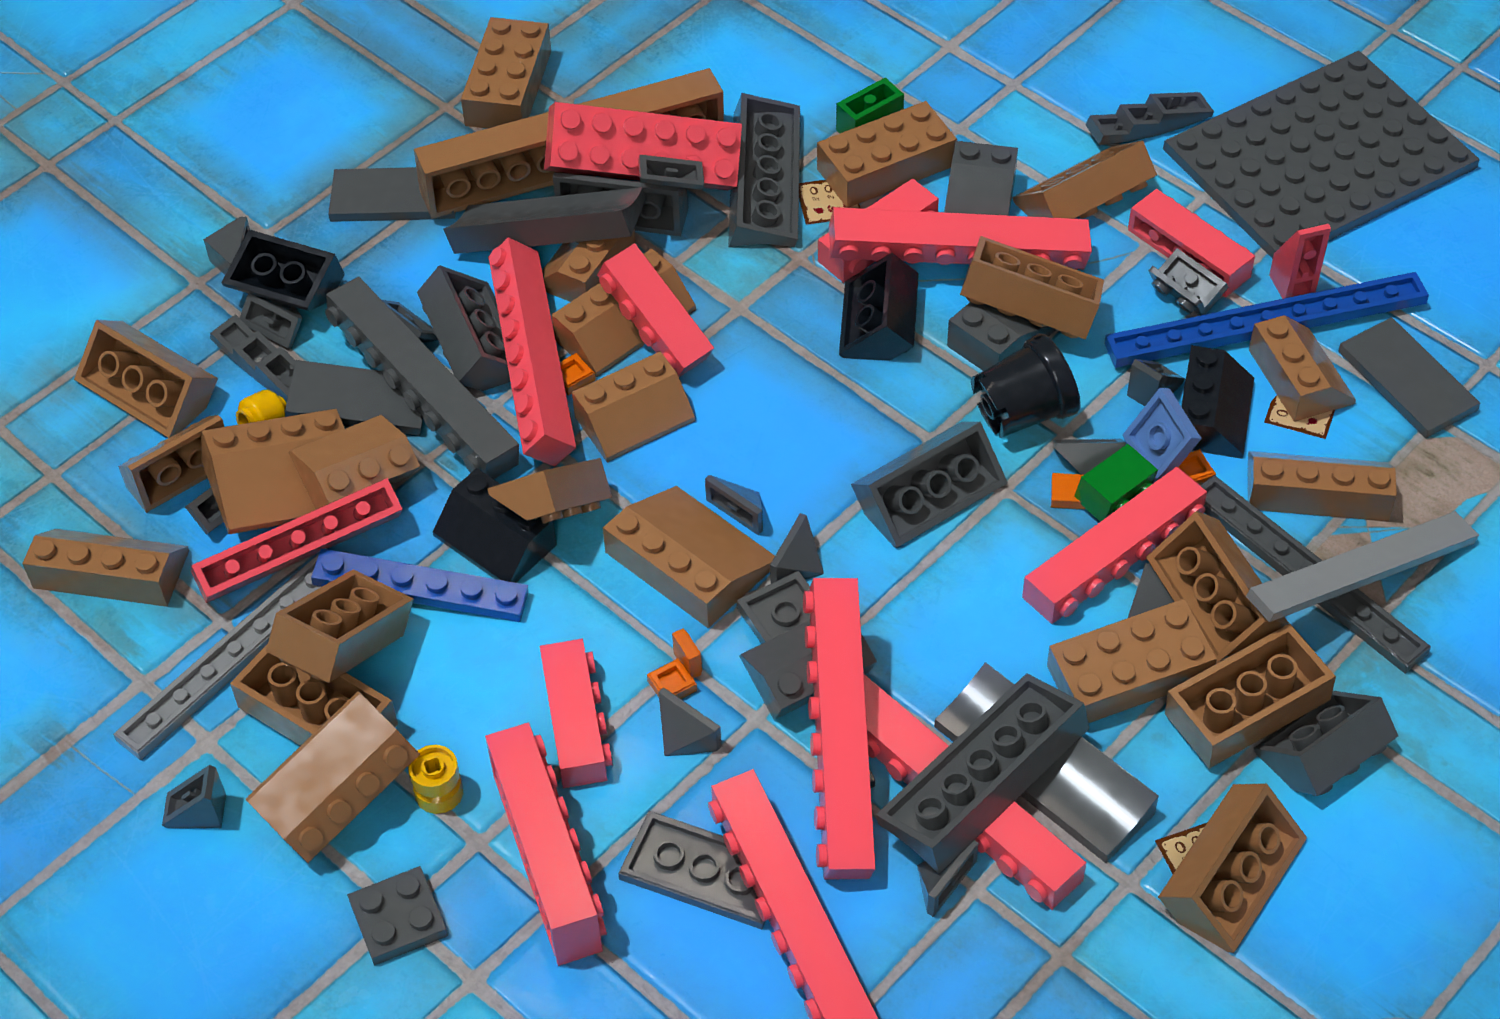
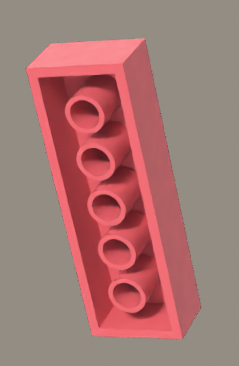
(610, 142)
(546, 843)

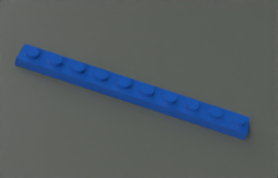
(1237, 324)

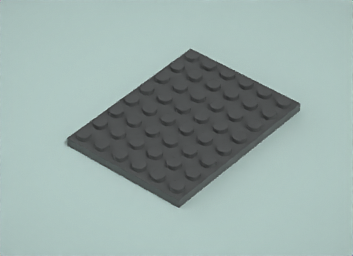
(1320, 153)

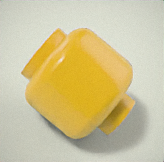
(260, 407)

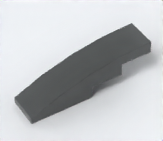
(1157, 116)
(256, 355)

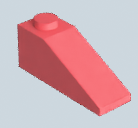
(1299, 261)

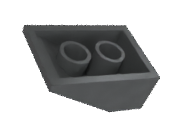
(981, 179)
(989, 336)

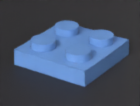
(1162, 433)

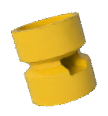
(436, 779)

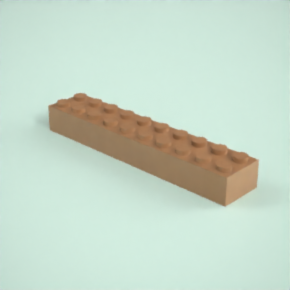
(512, 155)

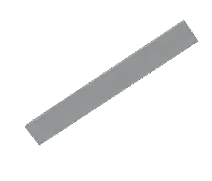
(1361, 566)
(211, 670)

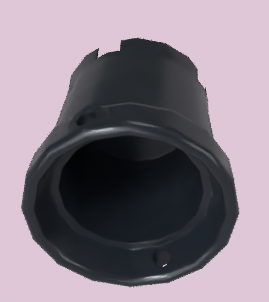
(1027, 388)

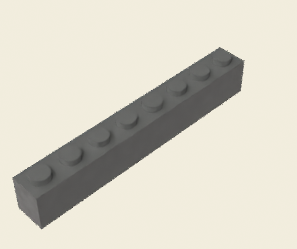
(421, 379)

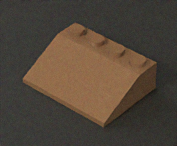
(254, 471)
(686, 553)

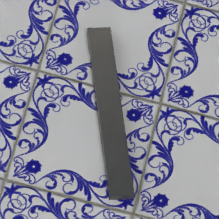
(1288, 555)

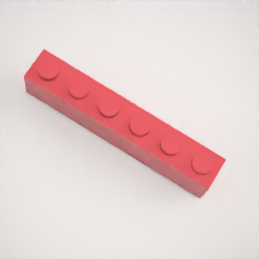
(296, 540)
(1112, 546)

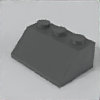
(781, 670)
(1328, 742)

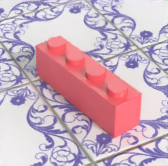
(908, 197)
(1171, 226)
(654, 309)
(574, 714)

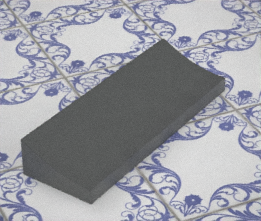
(768, 174)
(547, 220)
(984, 771)
(1080, 791)

